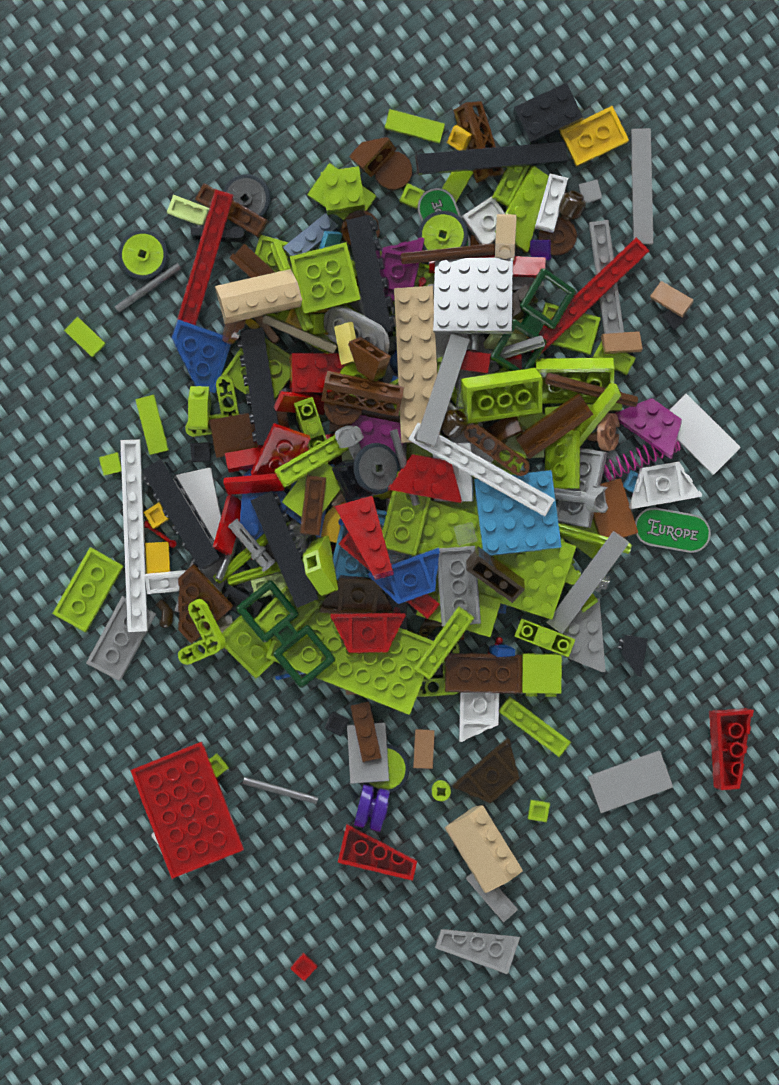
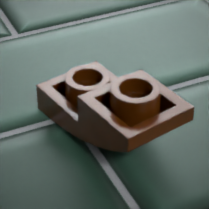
(505, 428)

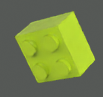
(342, 190)

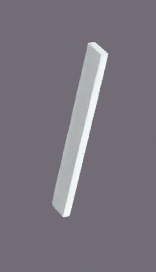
(487, 473)

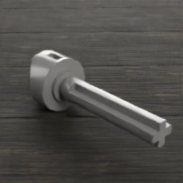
(349, 437)
(594, 498)

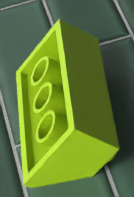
(588, 370)
(502, 395)

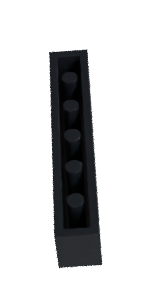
(370, 271)
(259, 383)
(182, 513)
(284, 549)

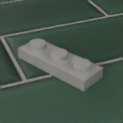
(495, 899)

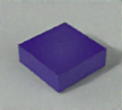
(540, 248)

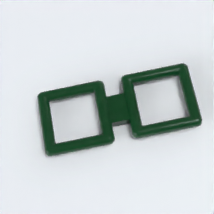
(534, 320)
(286, 634)

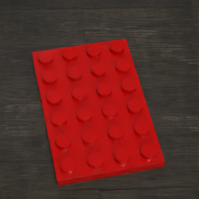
(187, 810)

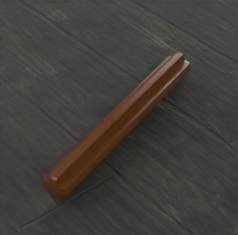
(447, 253)
(587, 389)

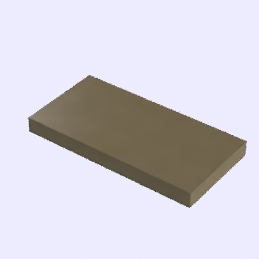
(298, 333)

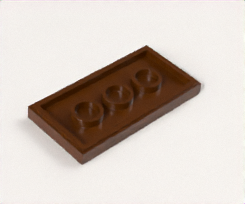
(232, 429)
(483, 673)

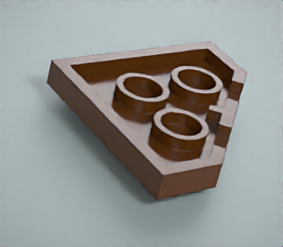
(194, 586)

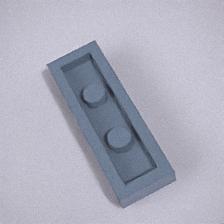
(310, 237)

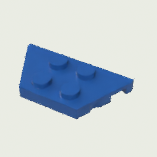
(411, 577)

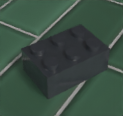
(547, 114)

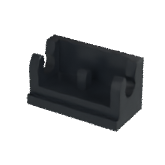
(347, 482)
(237, 596)

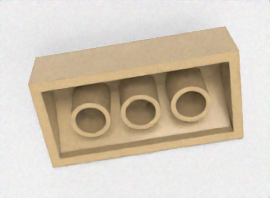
(258, 296)
(483, 848)

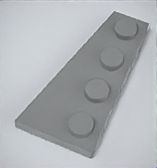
(482, 948)

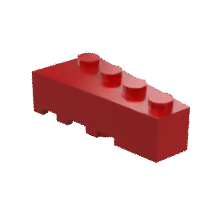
(365, 529)
(728, 745)
(371, 854)

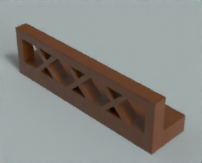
(470, 122)
(251, 263)
(363, 390)
(554, 426)

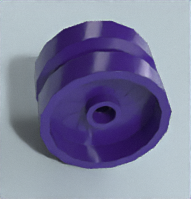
(372, 808)

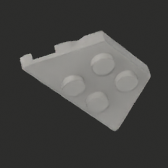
(587, 631)

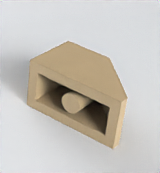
(505, 236)

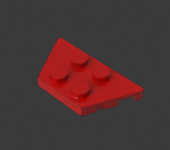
(427, 478)
(368, 631)

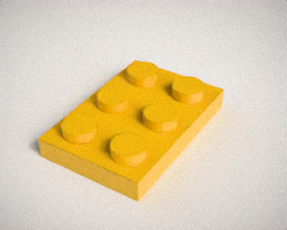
(594, 136)

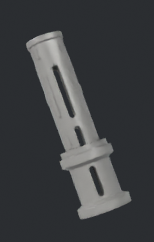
(257, 552)

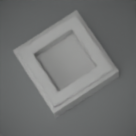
(590, 191)

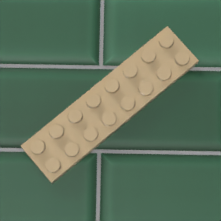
(415, 353)

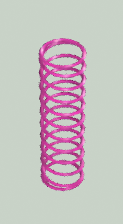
(635, 463)

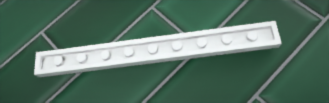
(134, 535)

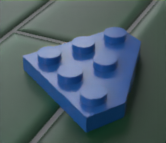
(201, 353)
(248, 515)

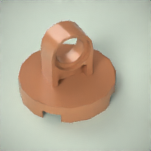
(606, 432)

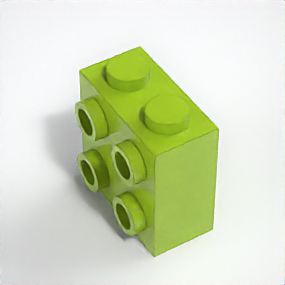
(541, 674)

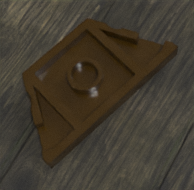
(356, 596)
(491, 774)

